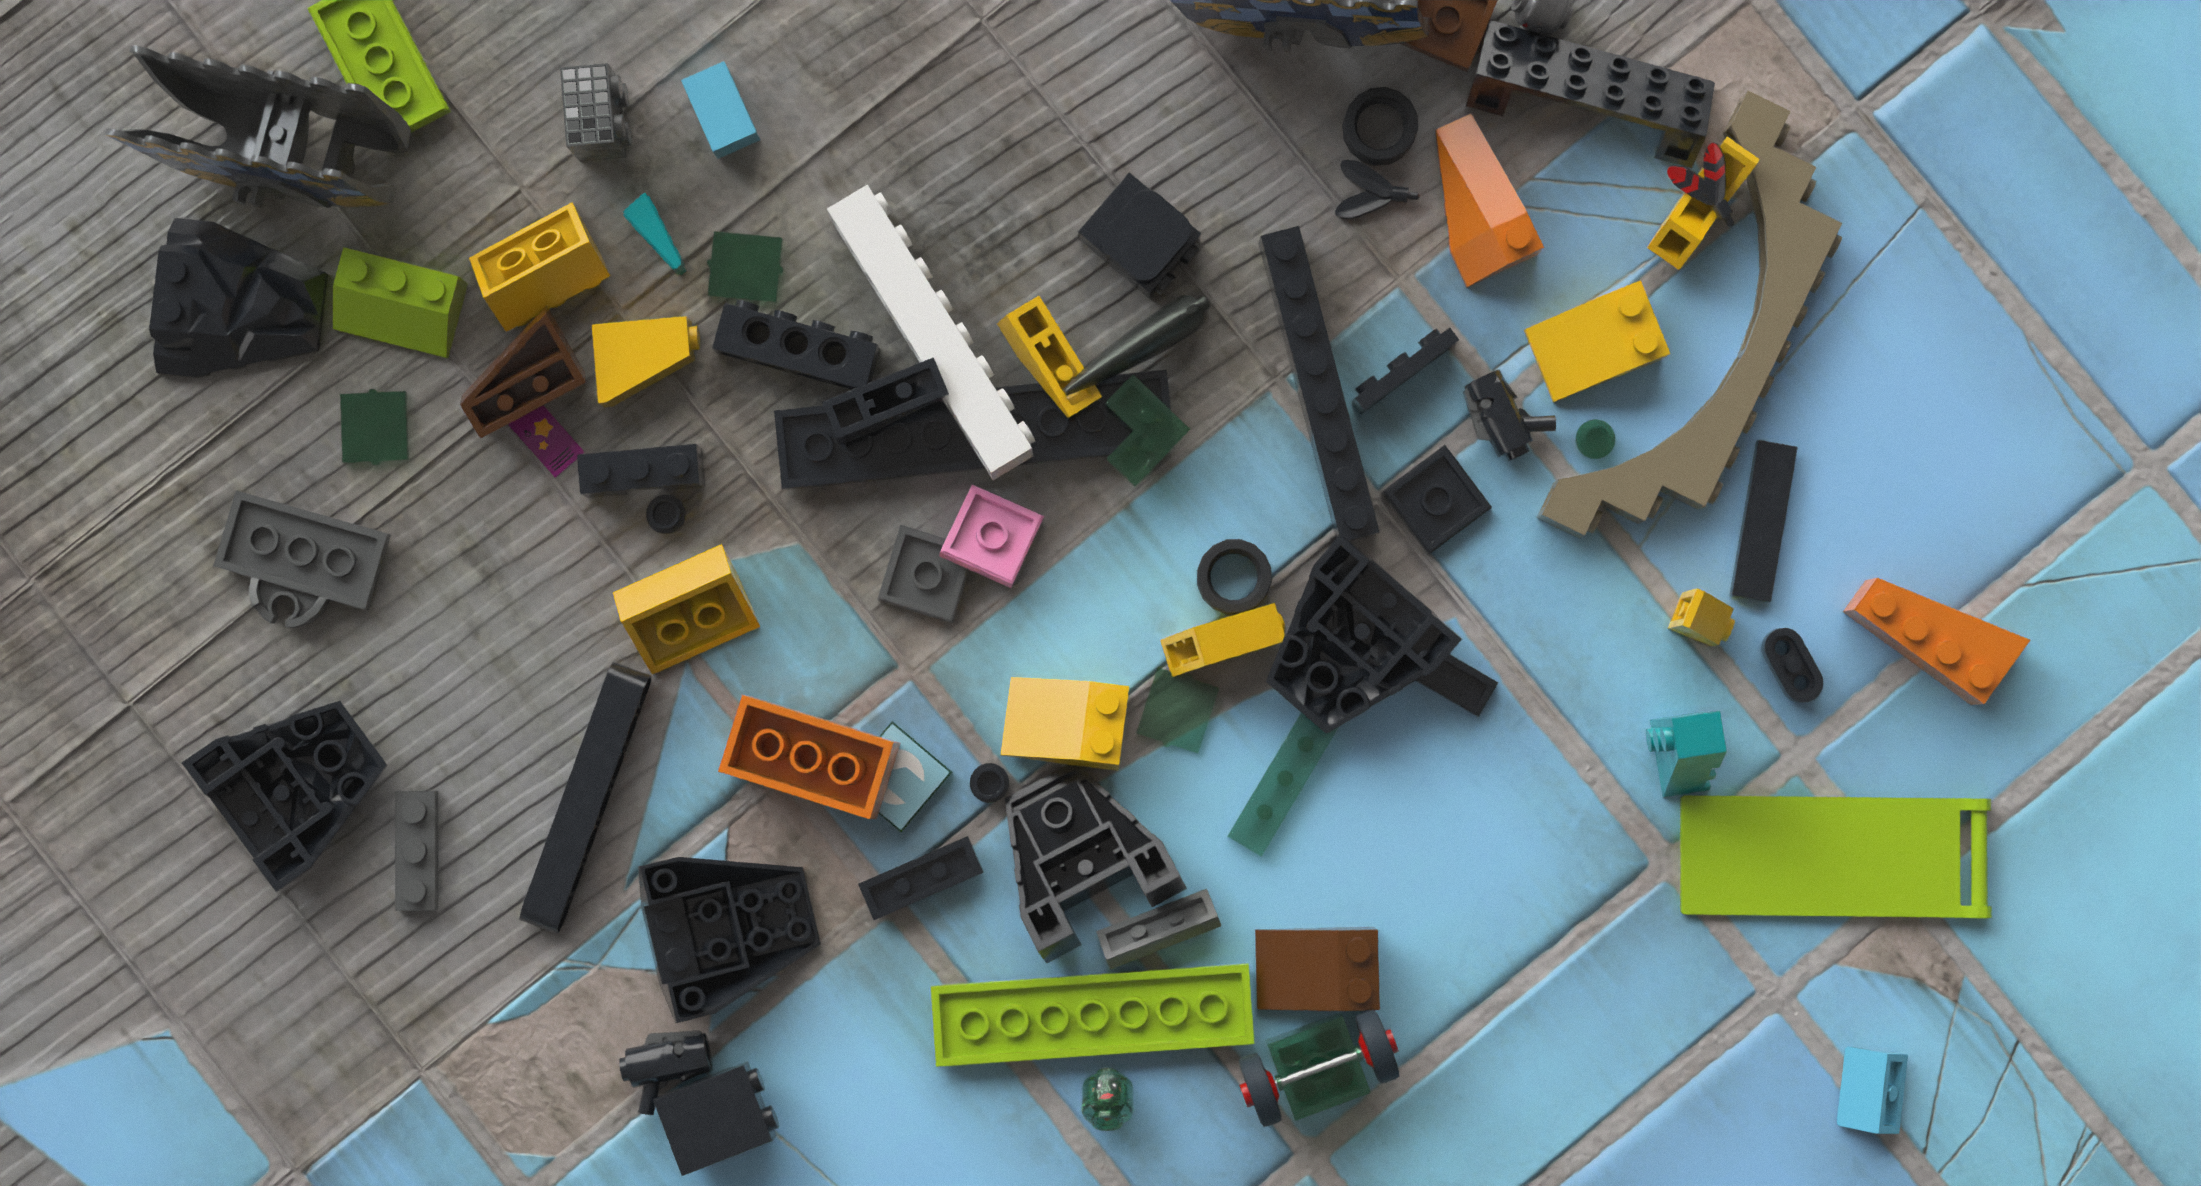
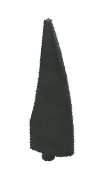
(1144, 341)

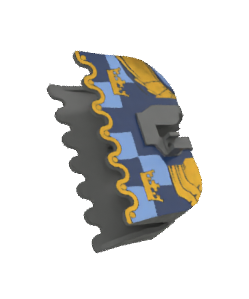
(1330, 21)
(269, 131)

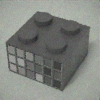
(594, 112)

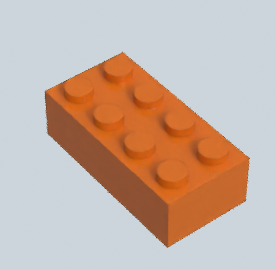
(809, 757)

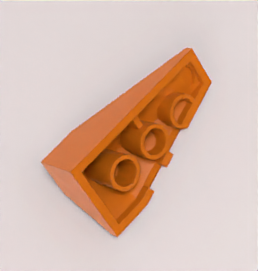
(1482, 209)

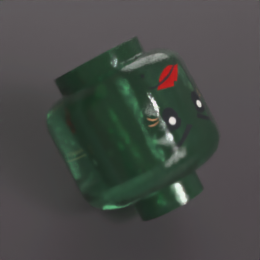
(1107, 1099)

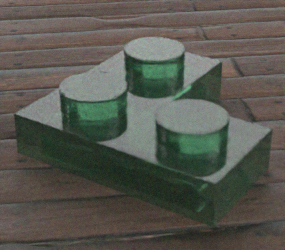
(1153, 427)

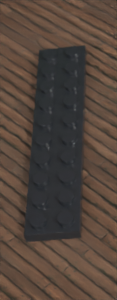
(934, 443)

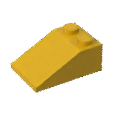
(1597, 341)
(1065, 722)

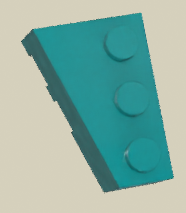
(1687, 750)

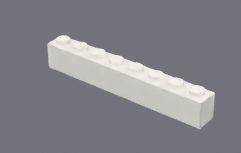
(930, 331)

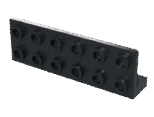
(1595, 82)

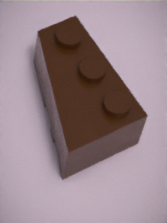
(523, 377)

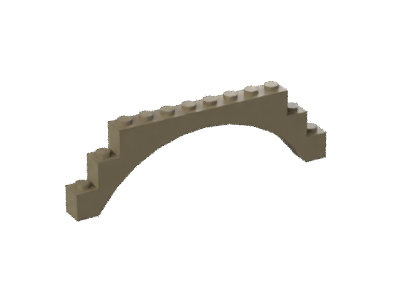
(1791, 252)

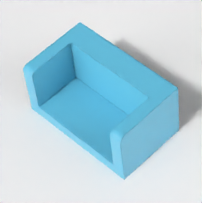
(720, 110)

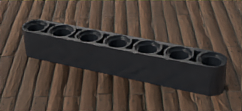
(585, 798)

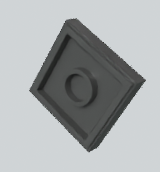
(921, 578)

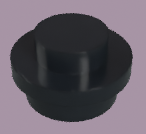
(666, 514)
(989, 782)

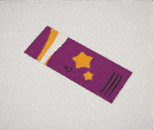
(547, 440)

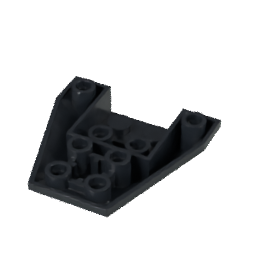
(722, 928)

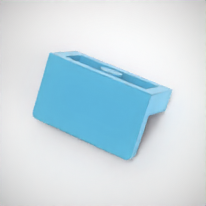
(1872, 1090)

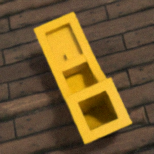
(1691, 218)

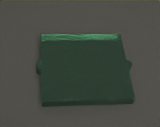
(745, 266)
(374, 427)
(1177, 710)

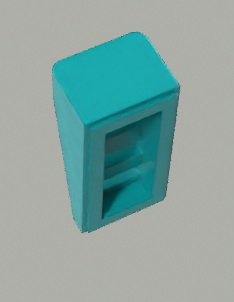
(649, 224)

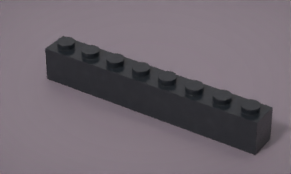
(1318, 384)

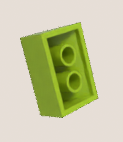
(397, 302)

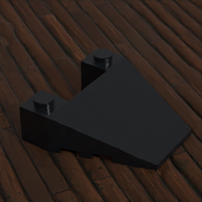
(1074, 844)

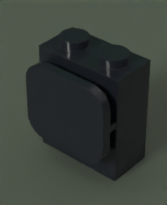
(1141, 236)
(716, 1117)

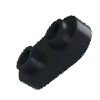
(1793, 663)

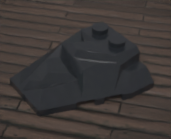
(230, 302)
(1355, 639)
(289, 785)

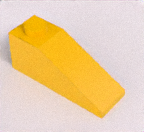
(1046, 354)

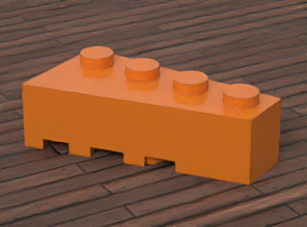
(1943, 642)

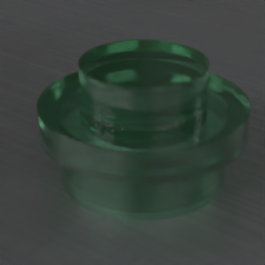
(1595, 439)

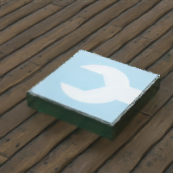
(912, 780)

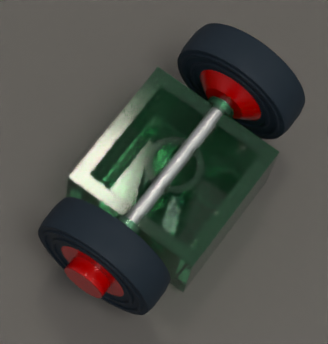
(1318, 1066)

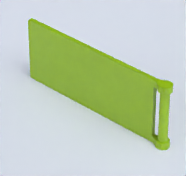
(1830, 856)

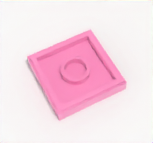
(991, 536)

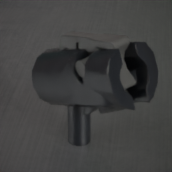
(1498, 417)
(663, 1059)

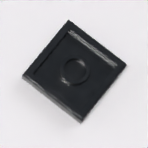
(1436, 499)

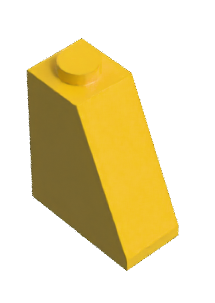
(640, 354)
(1223, 639)

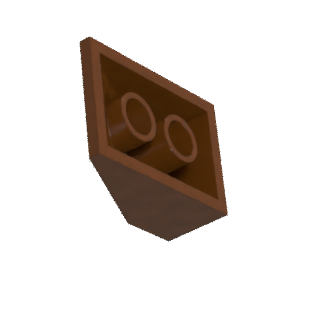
(1317, 969)

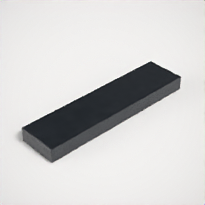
(1763, 521)

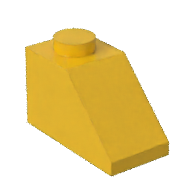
(1702, 617)

